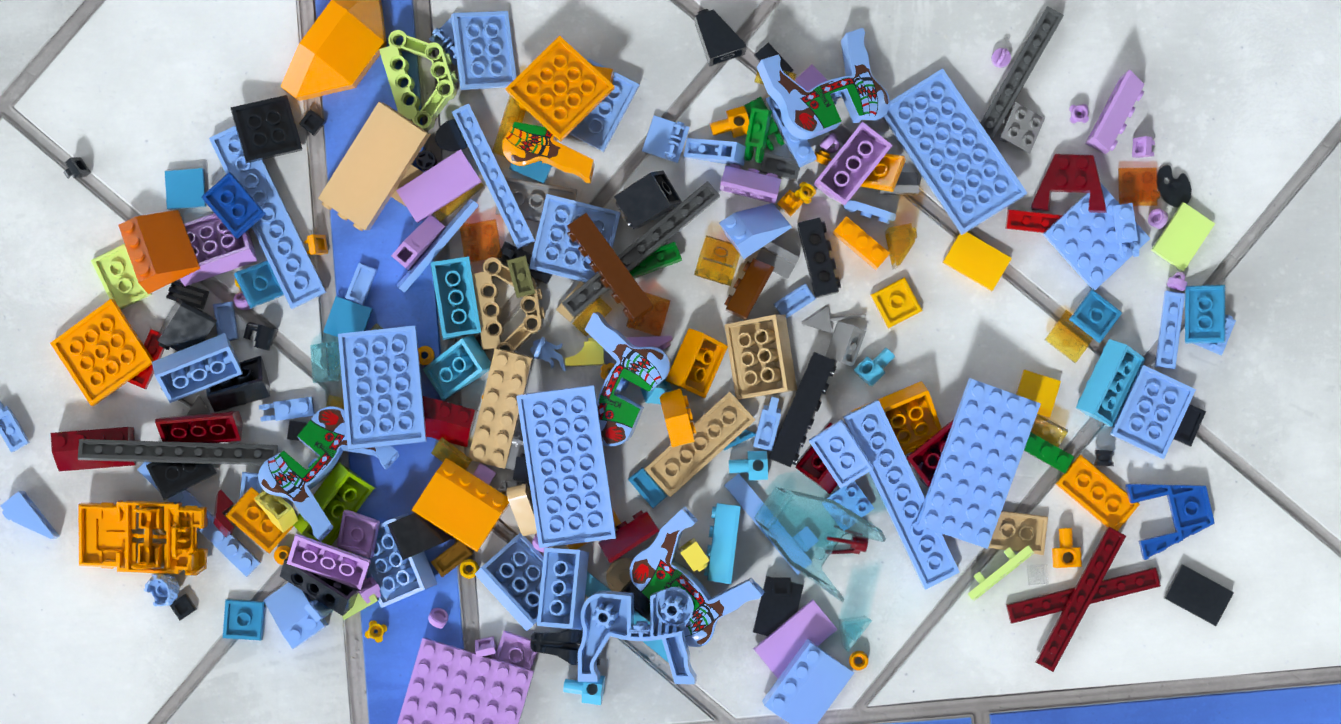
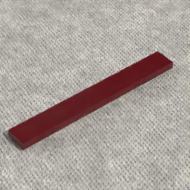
(1107, 590)
(1080, 599)

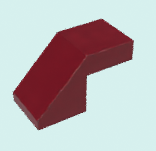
(223, 506)

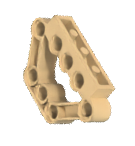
(522, 333)

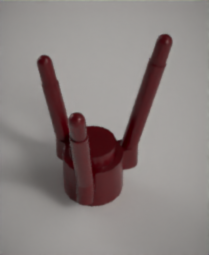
(858, 544)

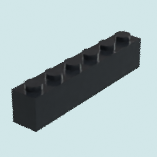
(801, 410)

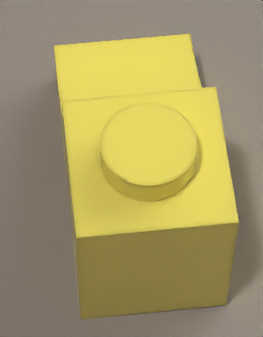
(590, 355)
(277, 509)
(694, 555)

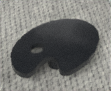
(450, 137)
(1176, 190)

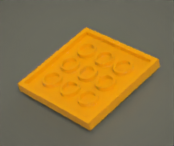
(560, 88)
(102, 352)

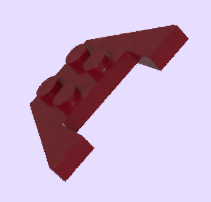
(1074, 175)

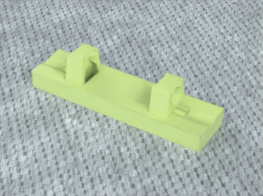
(987, 583)

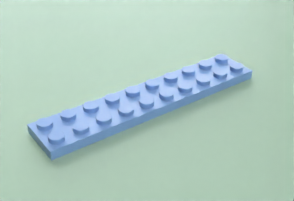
(275, 229)
(900, 494)

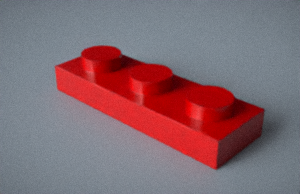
(1030, 221)
(151, 344)

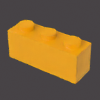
(861, 243)

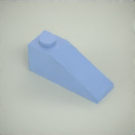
(715, 151)
(25, 513)

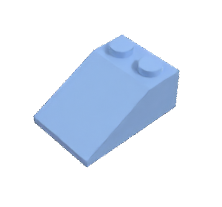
(754, 228)
(290, 615)

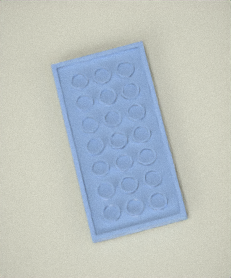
(953, 152)
(978, 463)
(566, 466)

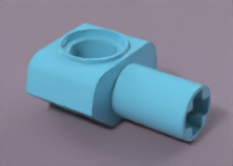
(872, 371)
(745, 465)
(582, 688)

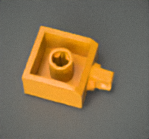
(677, 417)

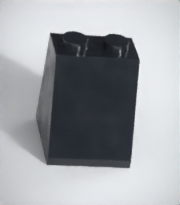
(718, 38)
(647, 199)
(184, 327)

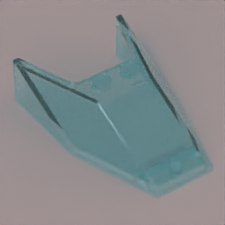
(800, 527)

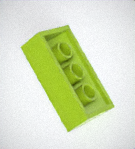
(337, 493)

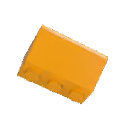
(696, 363)

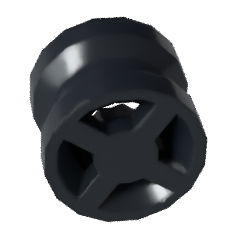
(422, 159)
(1104, 458)

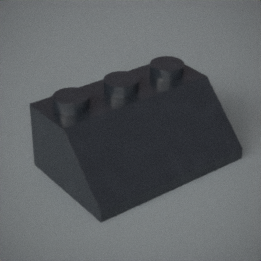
(243, 389)

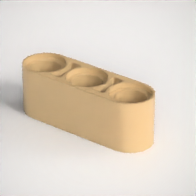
(522, 508)

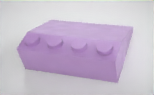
(217, 248)

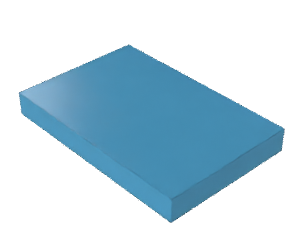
(1205, 314)

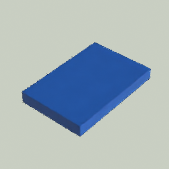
(233, 205)

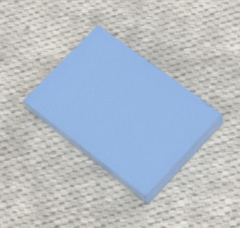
(841, 454)

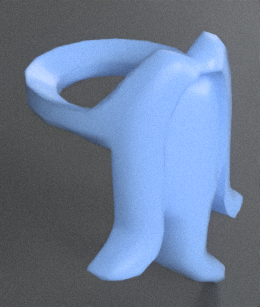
(545, 351)

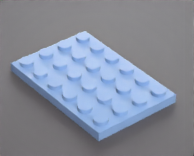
(382, 387)

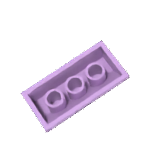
(1116, 112)
(852, 164)
(328, 561)

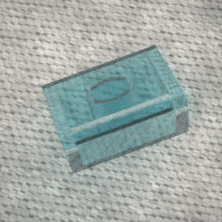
(325, 362)
(852, 629)

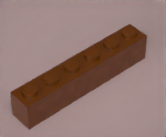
(610, 267)

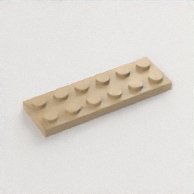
(500, 408)
(713, 434)

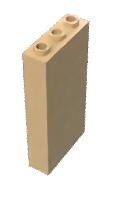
(373, 166)

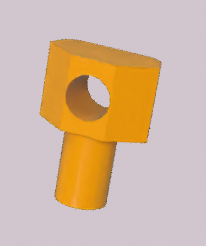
(727, 125)
(1066, 545)

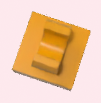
(790, 203)
(317, 244)

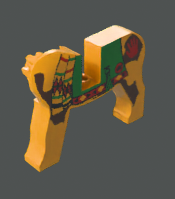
(534, 143)

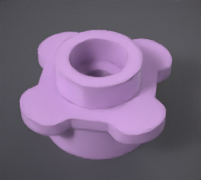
(1083, 109)

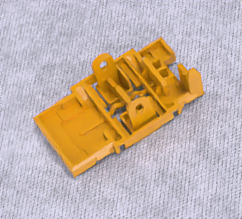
(108, 535)

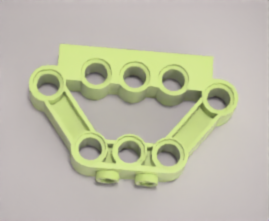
(437, 101)

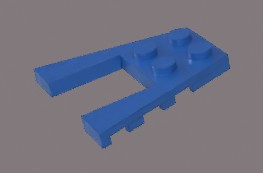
(1188, 508)

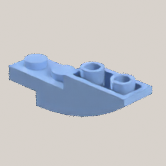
(798, 147)

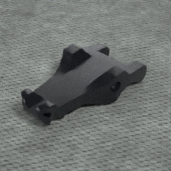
(561, 644)

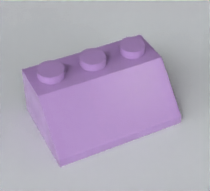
(750, 183)

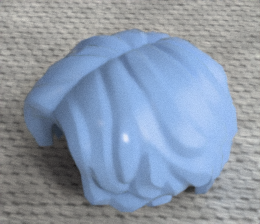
(163, 589)

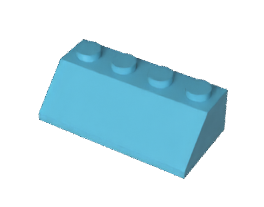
(455, 298)
(1110, 382)
(723, 543)

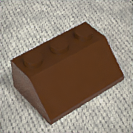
(748, 288)

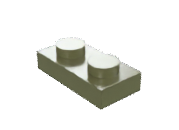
(521, 277)

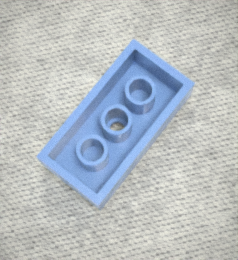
(197, 368)

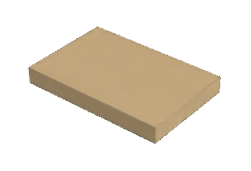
(1019, 531)

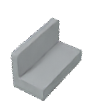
(906, 185)
(779, 258)
(845, 343)

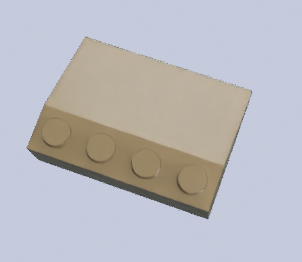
(760, 357)

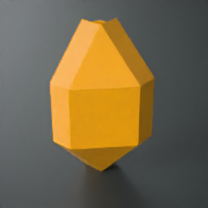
(337, 49)

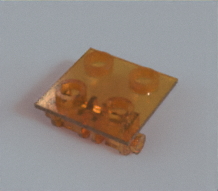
(1138, 186)
(480, 240)
(654, 320)

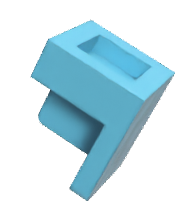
(653, 396)

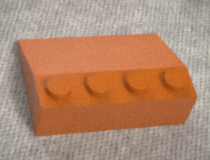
(159, 249)

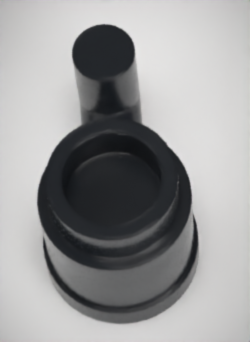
(264, 336)

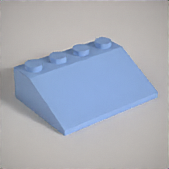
(394, 575)
(515, 579)
(807, 686)

